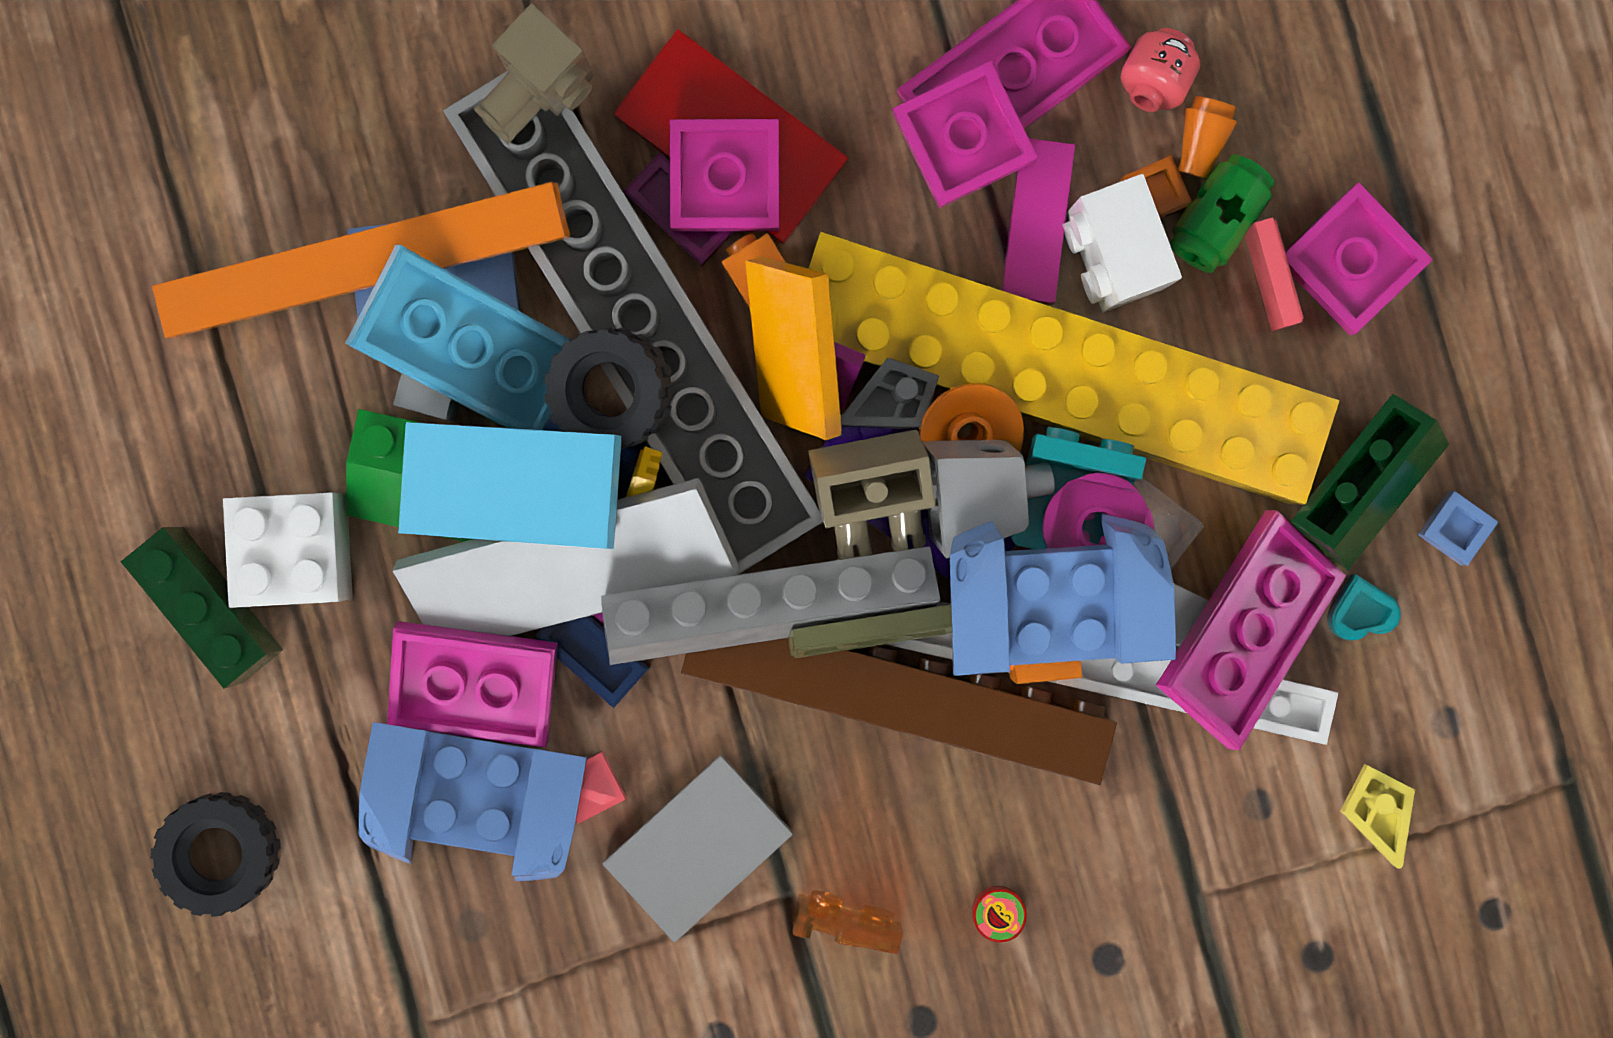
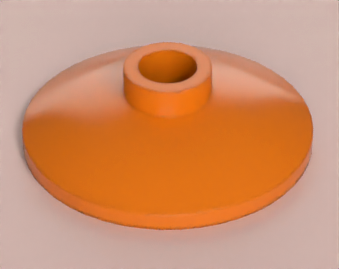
(985, 406)

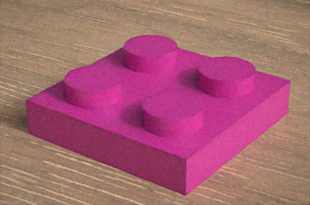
(964, 134)
(724, 175)
(1355, 259)

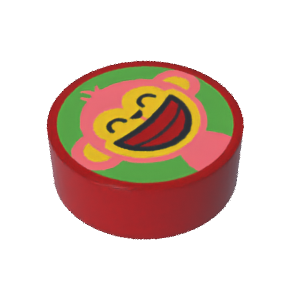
(999, 914)

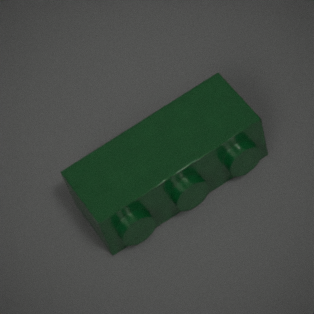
(1371, 481)
(196, 604)

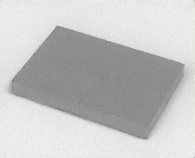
(697, 848)

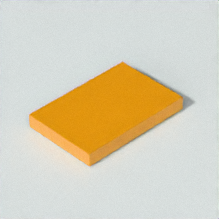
(794, 346)

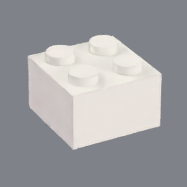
(1121, 244)
(287, 549)

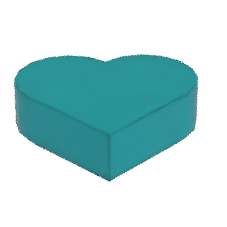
(1362, 610)

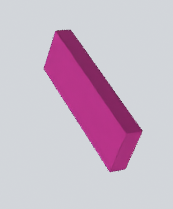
(1037, 223)

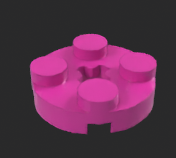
(1079, 502)

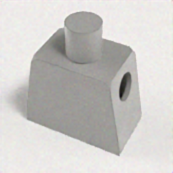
(980, 485)

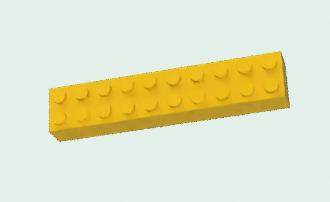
(1079, 372)

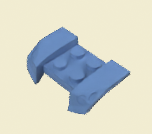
(1061, 600)
(469, 798)

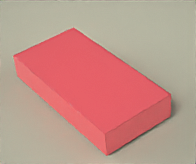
(1273, 274)

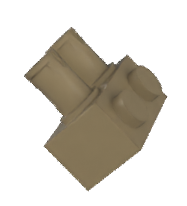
(543, 73)
(871, 482)

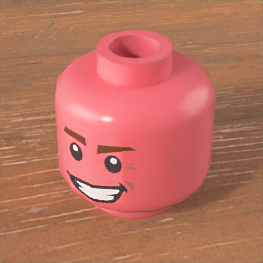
(1160, 70)

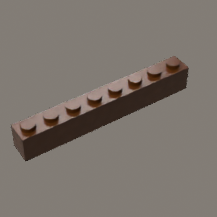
(922, 703)

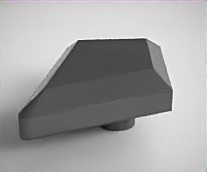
(892, 398)

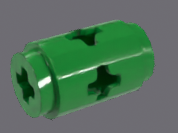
(1243, 192)

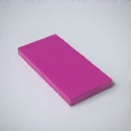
(1038, 52)
(1251, 630)

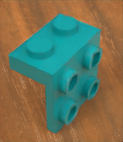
(1068, 462)

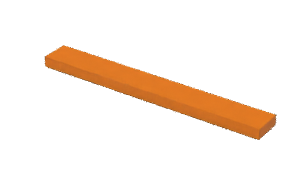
(357, 259)

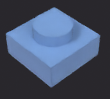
(1457, 528)

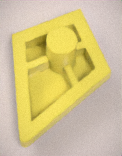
(1381, 812)

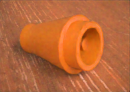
(1205, 135)

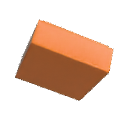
(1165, 186)

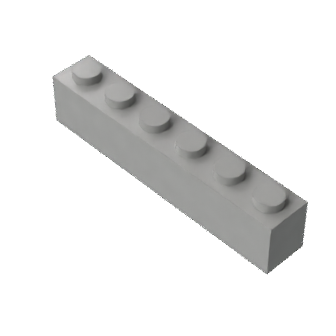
(764, 604)

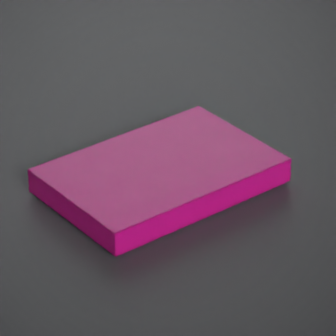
(471, 683)

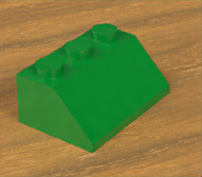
(376, 468)

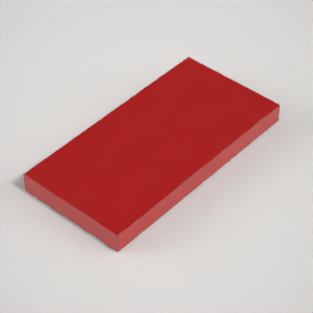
(694, 84)

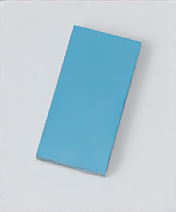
(458, 341)
(510, 485)

